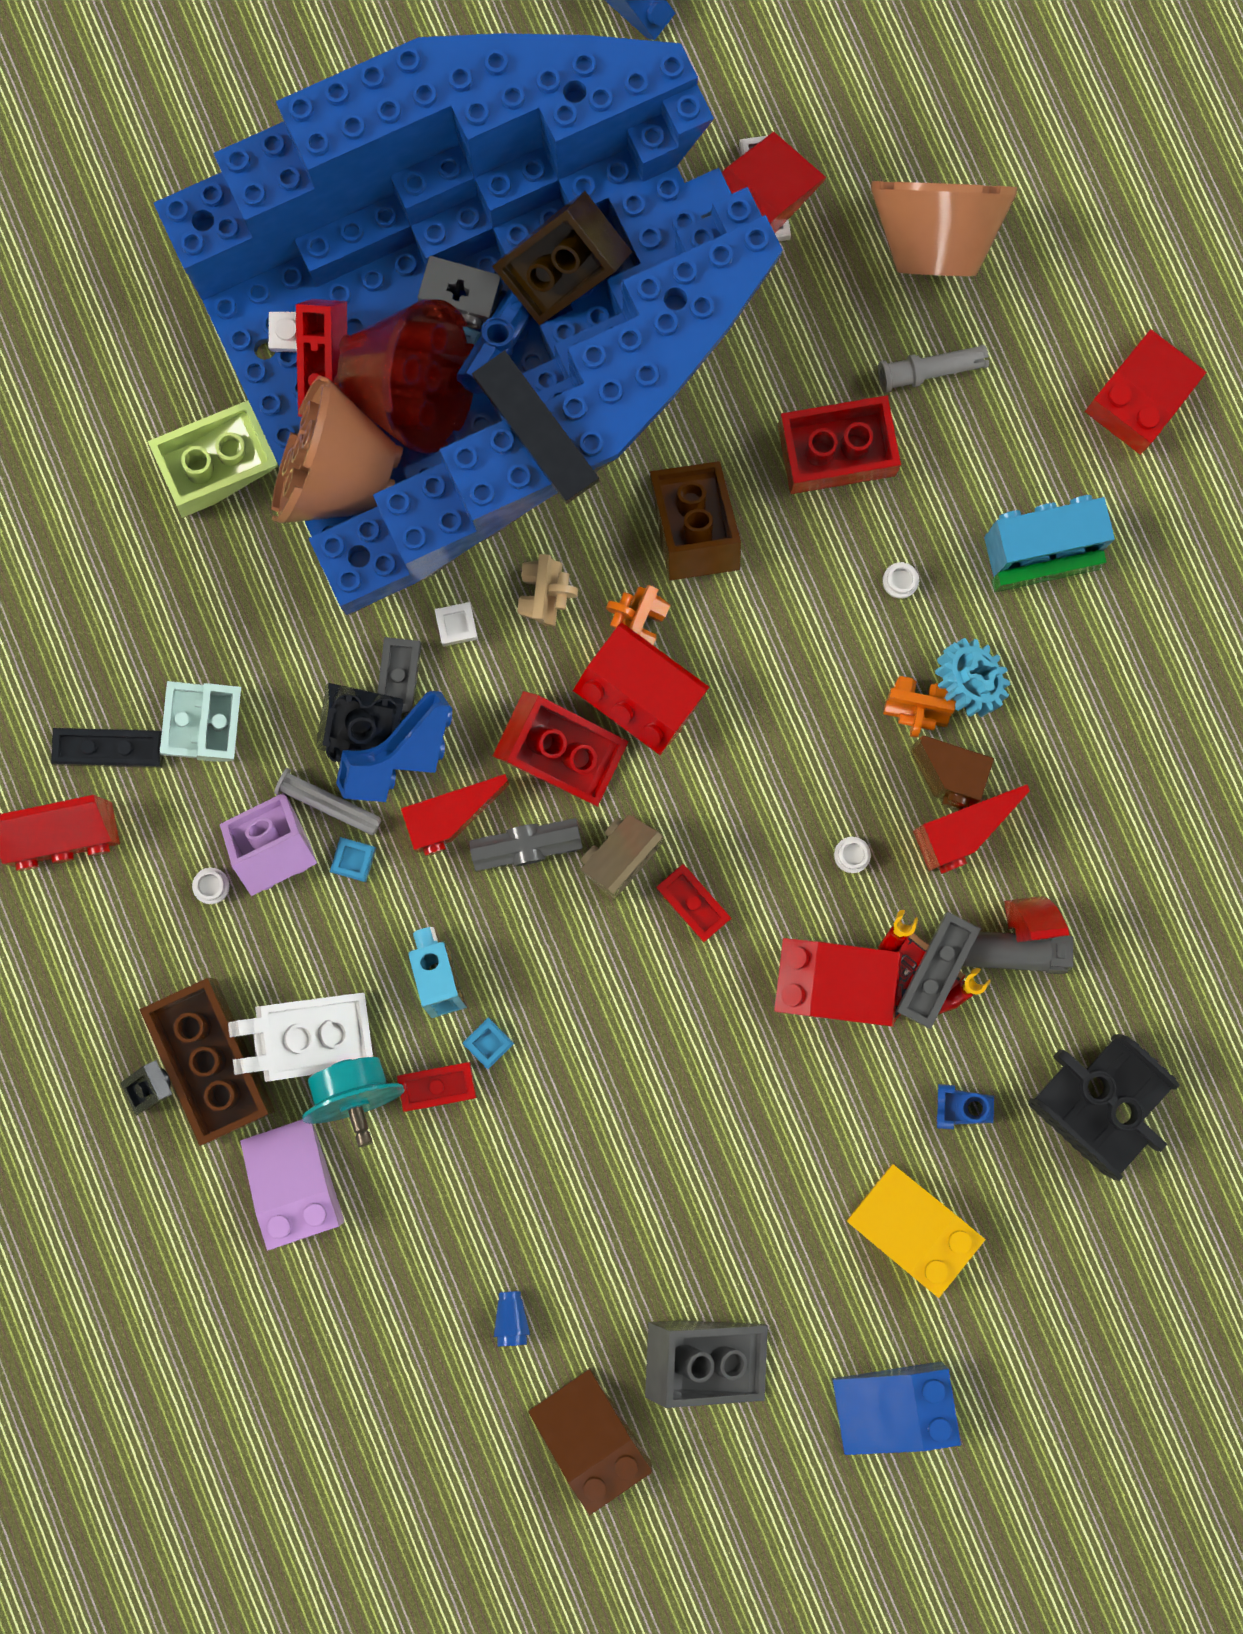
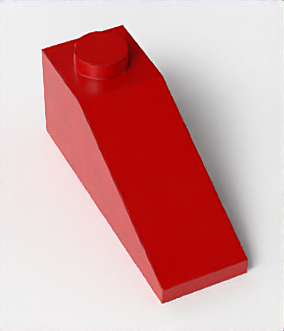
(318, 336)
(447, 815)

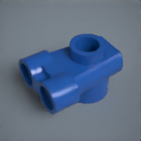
(954, 1107)

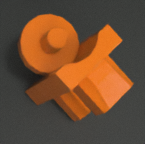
(644, 604)
(918, 709)

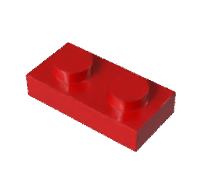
(693, 903)
(437, 1086)

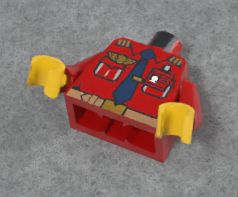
(902, 939)

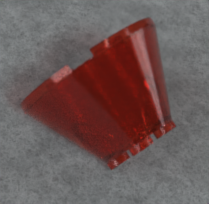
(407, 373)

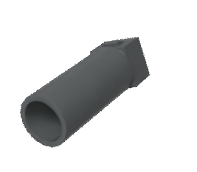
(1004, 952)

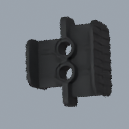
(1091, 1122)

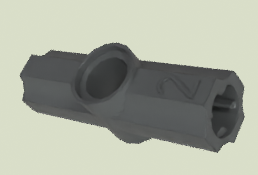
(525, 844)

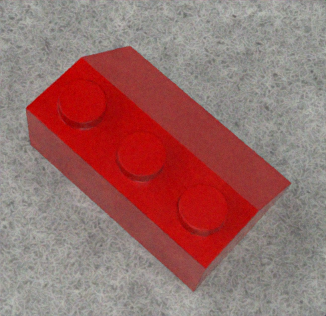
(641, 688)
(57, 832)

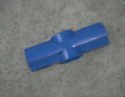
(504, 325)

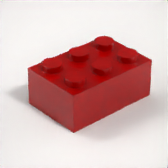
(839, 444)

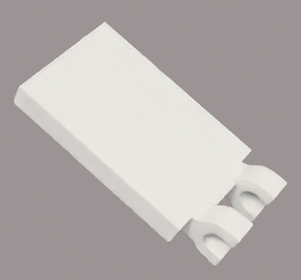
(304, 1036)

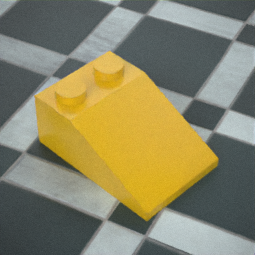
(915, 1230)

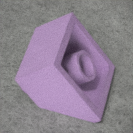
(267, 844)

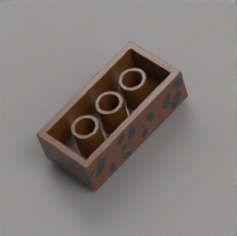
(199, 1057)

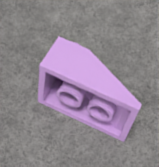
(290, 1184)

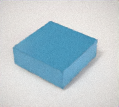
(353, 859)
(488, 1043)

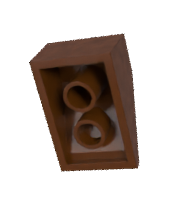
(695, 521)
(590, 1441)

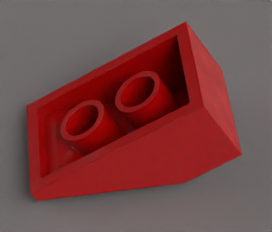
(776, 178)
(1145, 392)
(560, 748)
(961, 833)
(838, 982)

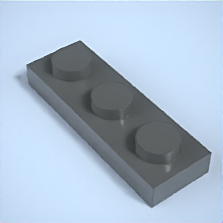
(938, 970)

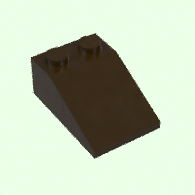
(563, 258)

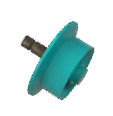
(349, 1091)

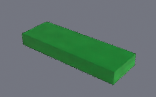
(1049, 570)

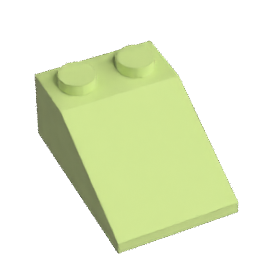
(213, 457)

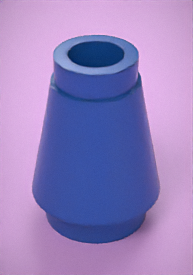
(511, 1321)

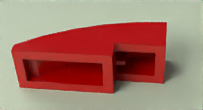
(1035, 919)

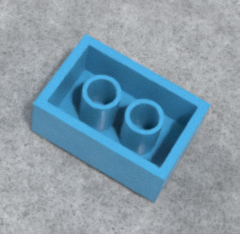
(1049, 533)

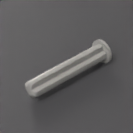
(327, 803)

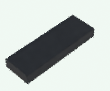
(106, 748)

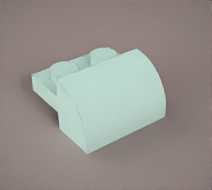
(200, 721)

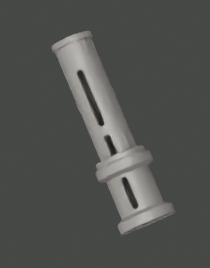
(916, 369)

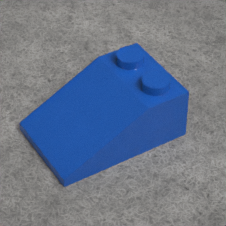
(897, 1410)

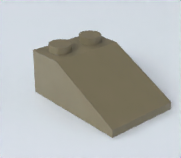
(621, 855)

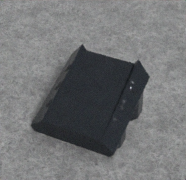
(355, 720)

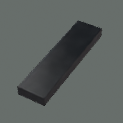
(535, 427)

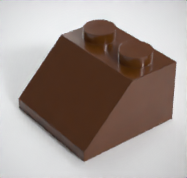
(952, 771)

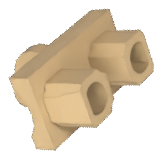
(550, 590)

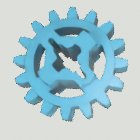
(972, 677)

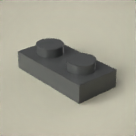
(400, 670)

